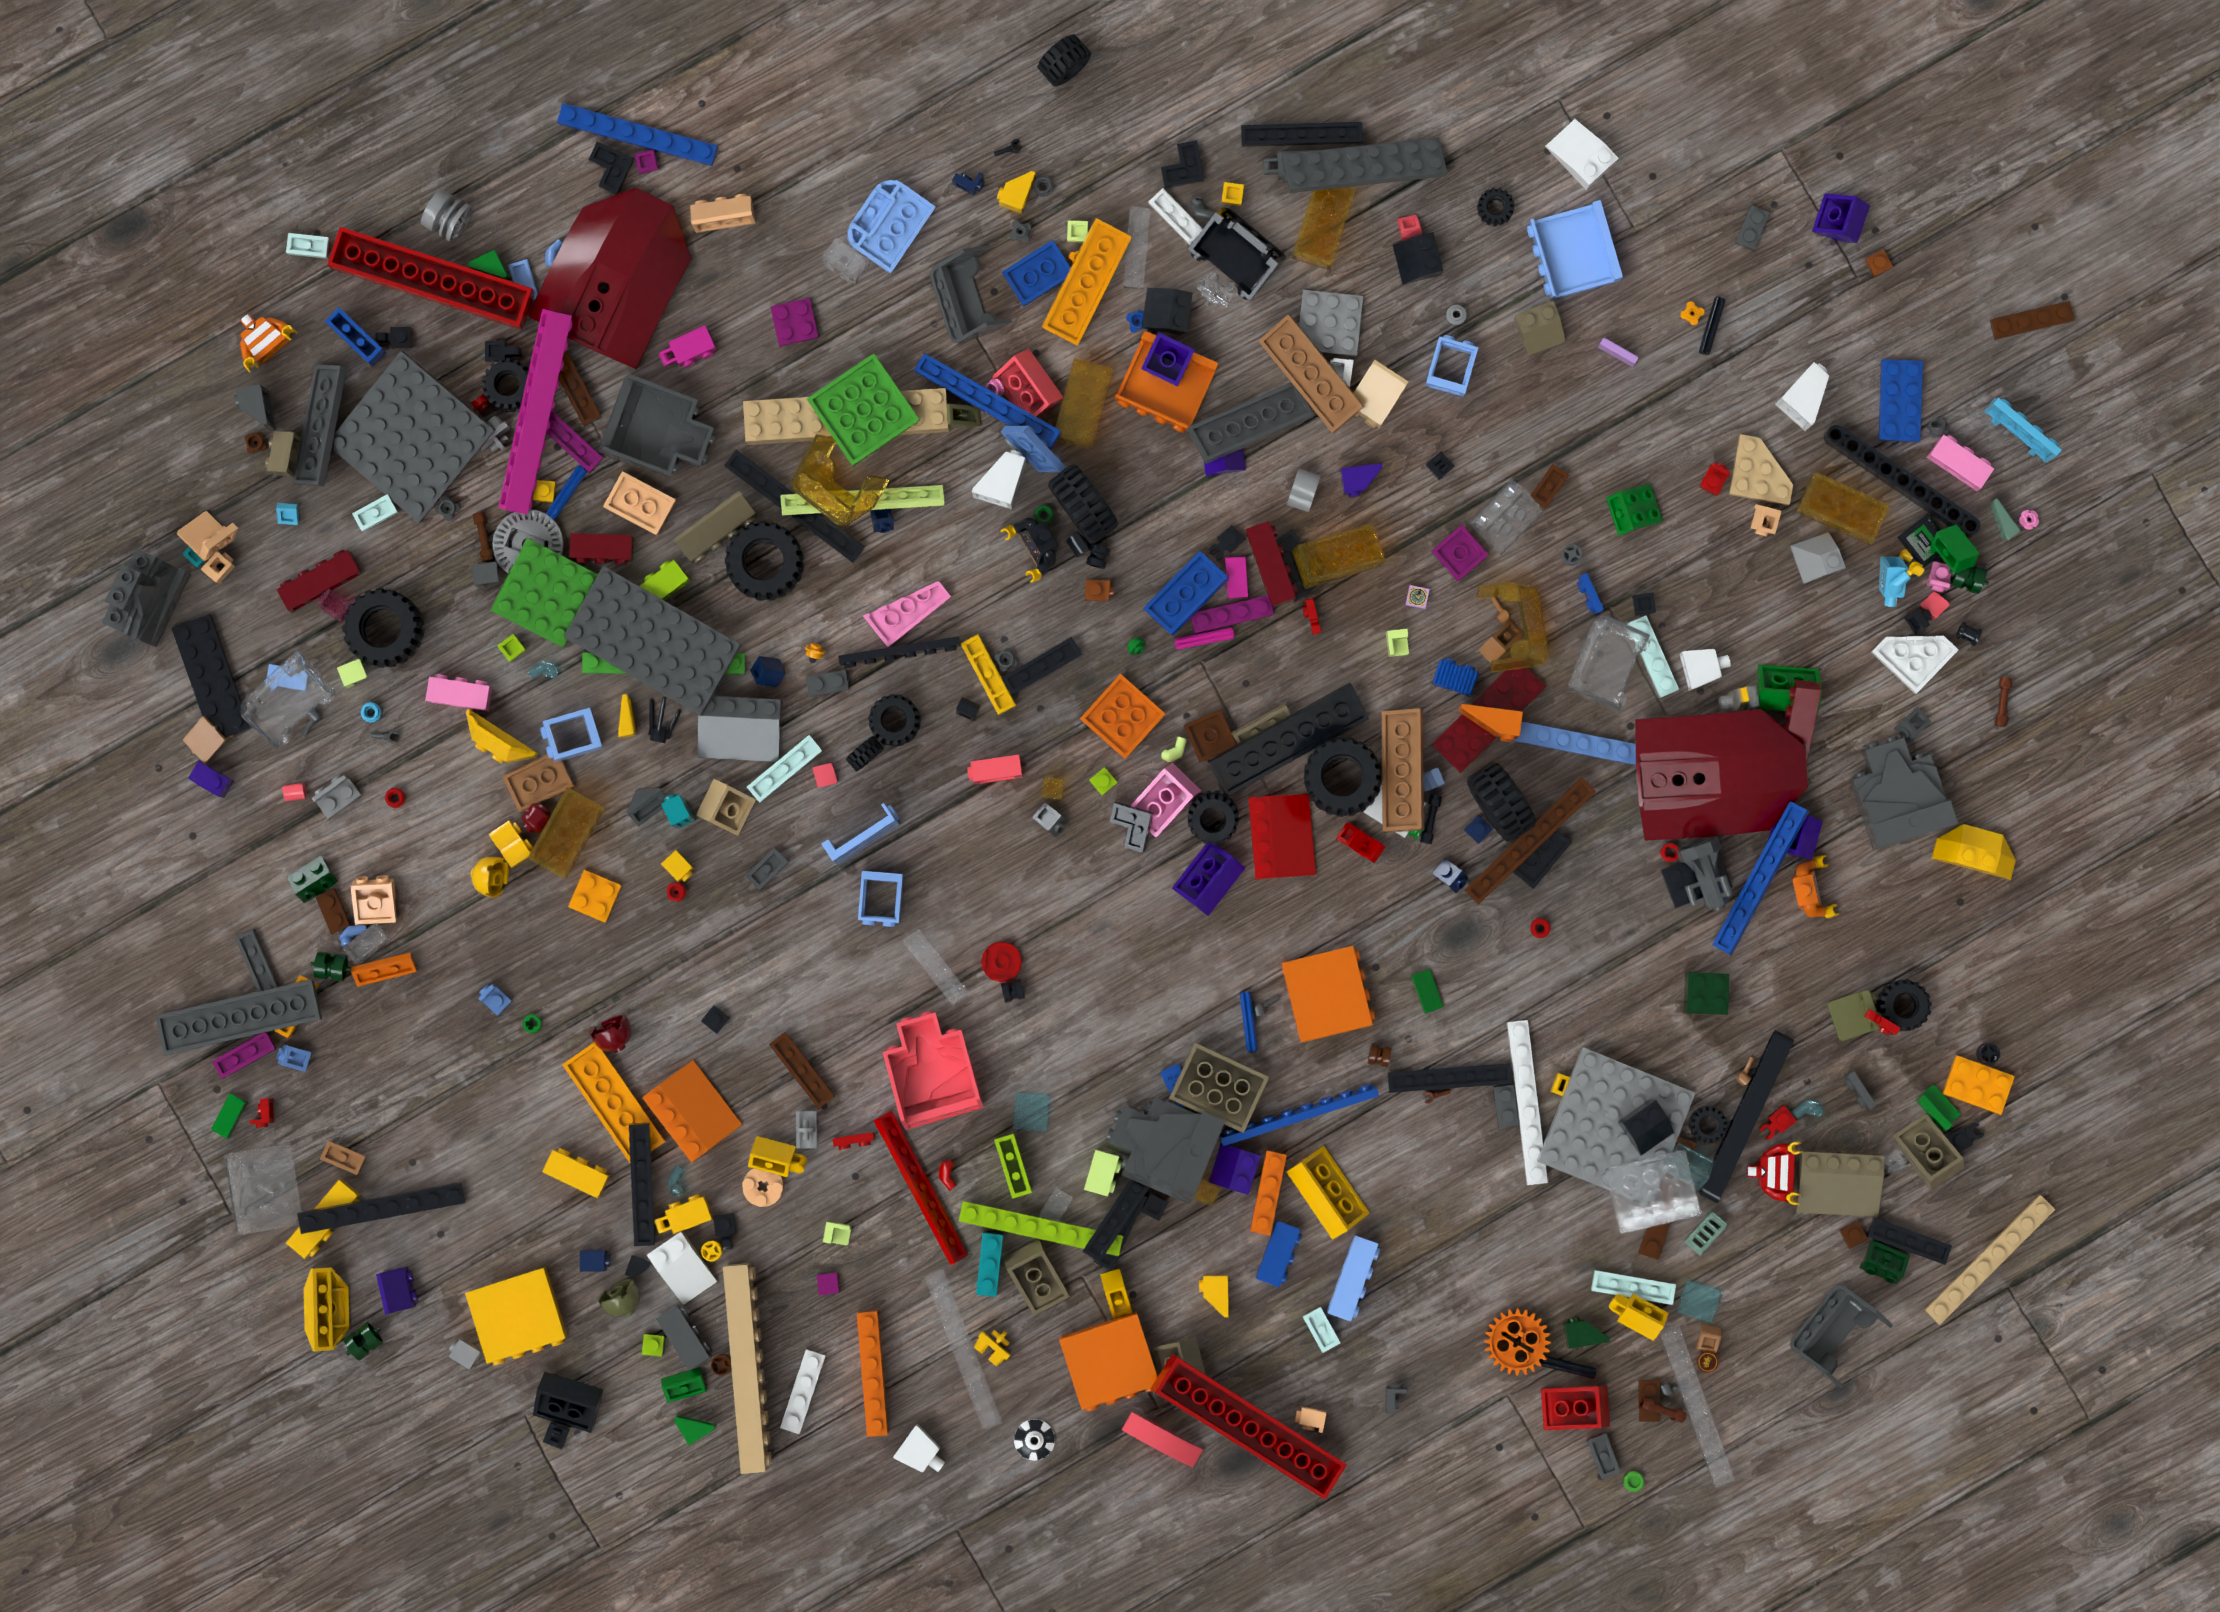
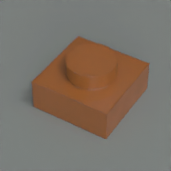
(1878, 263)

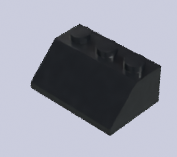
(567, 1402)

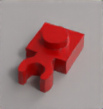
(1310, 611)
(1885, 1025)
(1780, 1121)

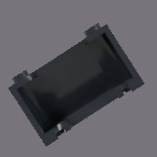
(1237, 252)

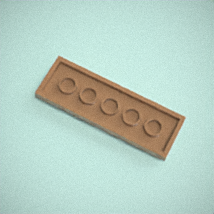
(1311, 373)
(1402, 770)

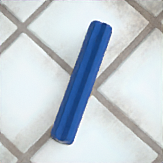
(566, 492)
(1248, 1021)

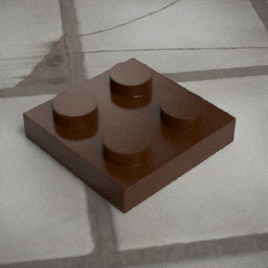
(1209, 735)

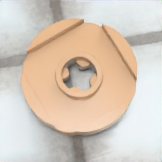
(762, 1198)

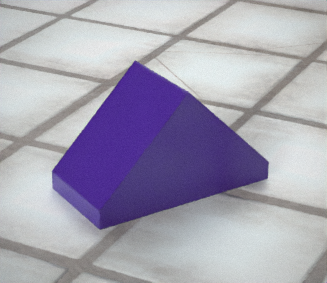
(1227, 464)

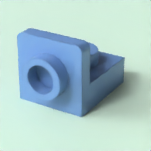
(494, 998)
(293, 1057)

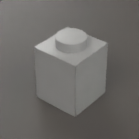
(465, 1353)

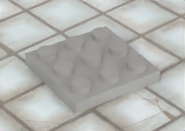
(1332, 321)

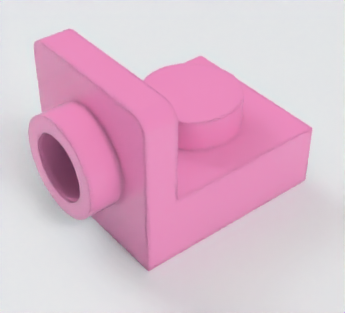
(1939, 577)

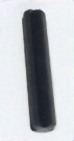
(1712, 325)
(1569, 1367)

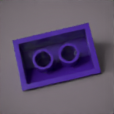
(1208, 878)

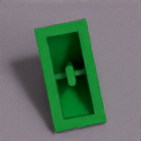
(489, 264)
(693, 1429)

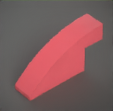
(1162, 1439)

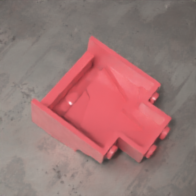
(931, 1072)

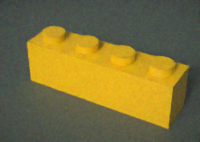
(307, 1244)

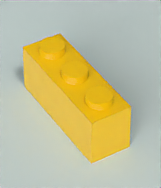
(576, 1172)

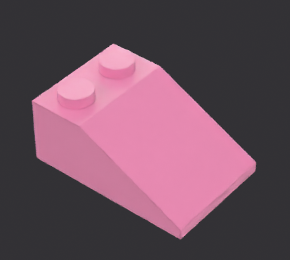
(1167, 797)

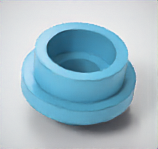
(364, 712)

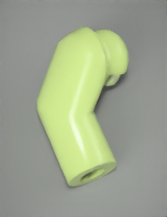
(1176, 752)

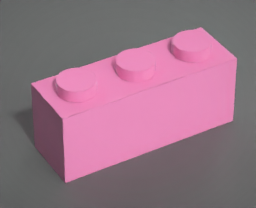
(1960, 462)
(459, 692)

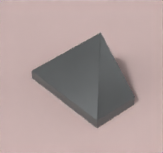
(645, 804)

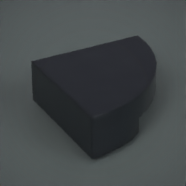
(637, 1266)

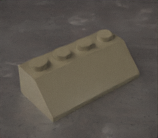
(715, 528)

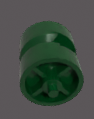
(1970, 578)
(330, 966)
(363, 1341)

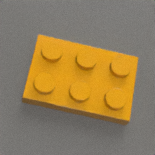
(1978, 1085)

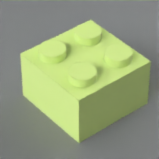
(1102, 1172)

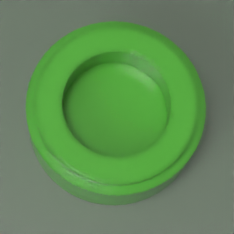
(1633, 1481)

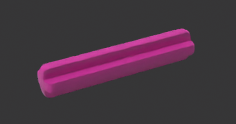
(1204, 638)

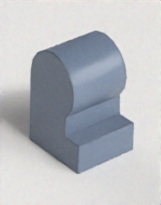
(1433, 779)

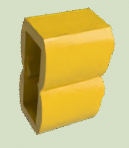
(511, 844)

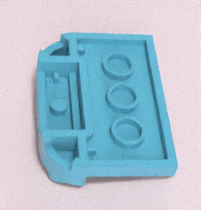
(2017, 423)

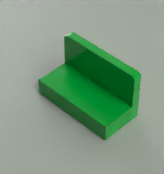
(1938, 1107)

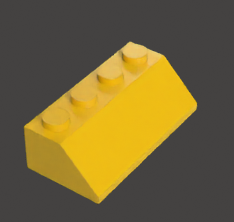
(1328, 1192)

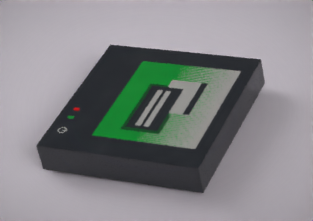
(1919, 539)

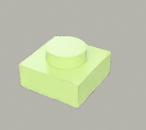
(1077, 231)

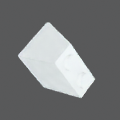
(1805, 396)
(1002, 480)

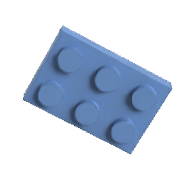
(1033, 448)

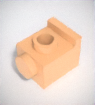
(1769, 516)
(211, 567)
(1311, 1418)

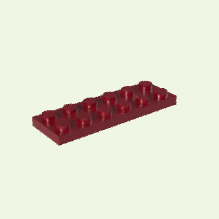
(1466, 739)

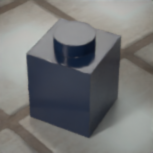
(594, 1260)

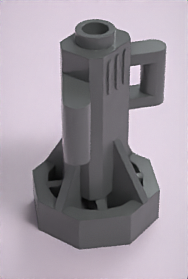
(1702, 859)

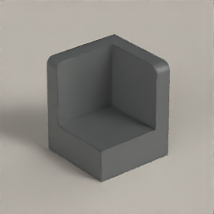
(485, 573)

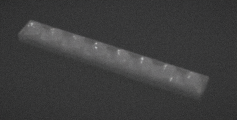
(963, 1349)
(1696, 1405)

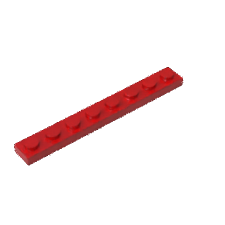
(920, 1188)

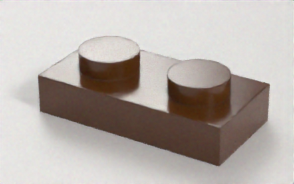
(1549, 486)
(333, 911)
(1651, 1390)

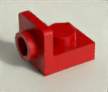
(1715, 478)
(266, 1110)

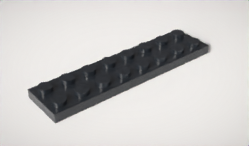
(1288, 739)

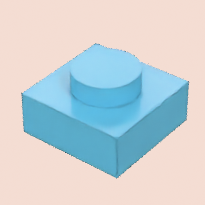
(287, 513)

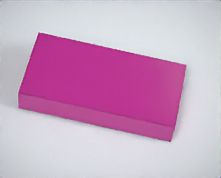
(1237, 577)

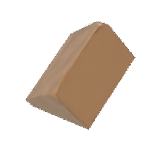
(1709, 1338)

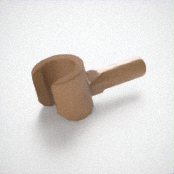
(1503, 616)
(1743, 1078)

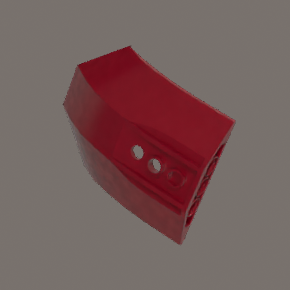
(639, 252)
(1747, 766)

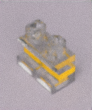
(1739, 696)

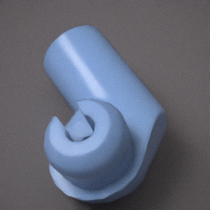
(551, 252)

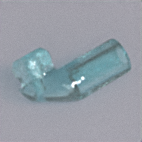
(543, 668)
(1808, 1107)
(673, 1182)

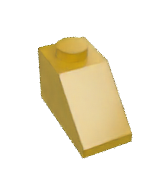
(1016, 192)
(1216, 1292)
(1116, 1293)

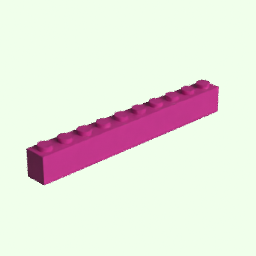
(535, 411)

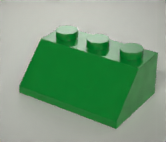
(1775, 682)

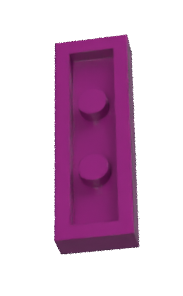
(244, 1055)

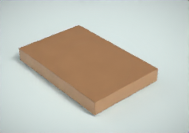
(537, 782)

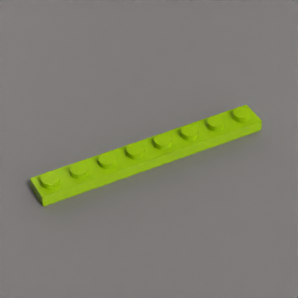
(1031, 1226)

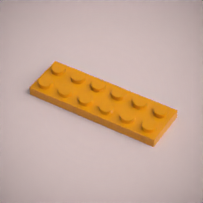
(1086, 281)
(609, 1096)

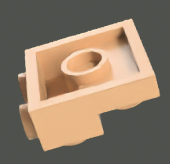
(374, 900)

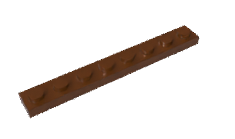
(1530, 841)

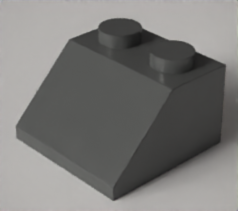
(256, 403)

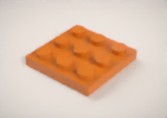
(1122, 716)

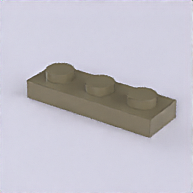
(1261, 723)

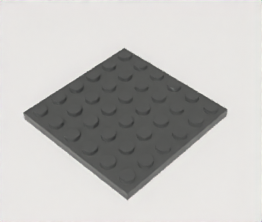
(411, 436)

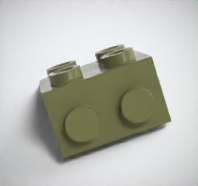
(1849, 1012)

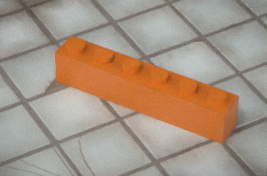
(872, 1373)

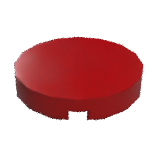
(1001, 961)

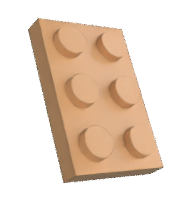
(639, 503)

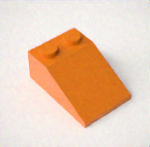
(1496, 721)

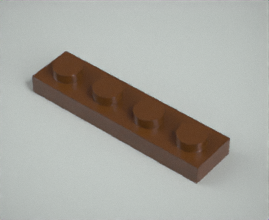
(2032, 320)
(577, 392)
(801, 1070)

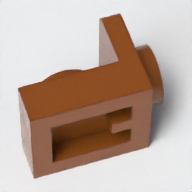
(1098, 590)

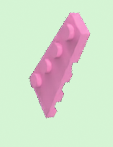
(901, 616)

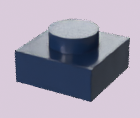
(1478, 829)

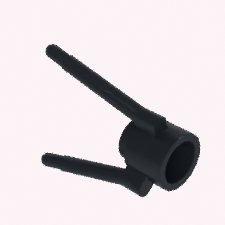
(658, 732)

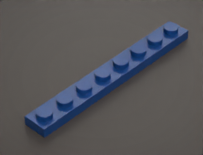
(637, 134)
(984, 399)
(1760, 878)
(1306, 1111)

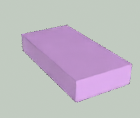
(1618, 352)

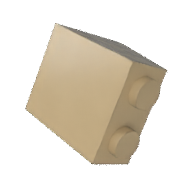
(1379, 393)

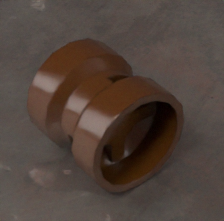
(1374, 1055)
(721, 1364)

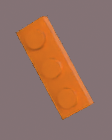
(383, 969)

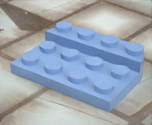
(888, 223)

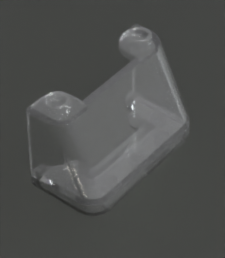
(1607, 661)
(285, 699)

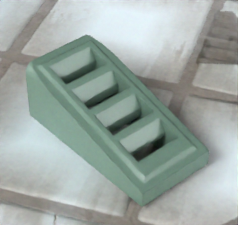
(2004, 521)
(1711, 1237)

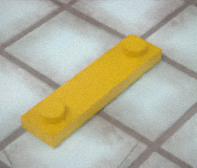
(988, 674)

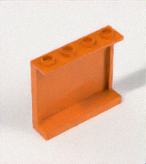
(1160, 398)
(1327, 993)
(1109, 1361)

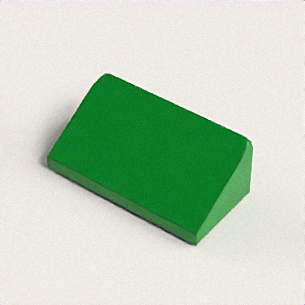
(1426, 991)
(229, 1116)
(683, 1385)

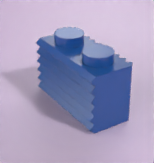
(1455, 677)

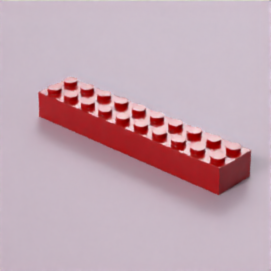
(431, 278)
(1248, 1426)

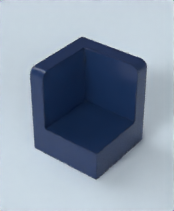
(767, 671)

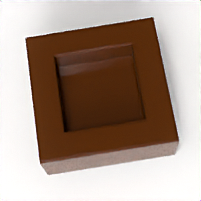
(1853, 1234)

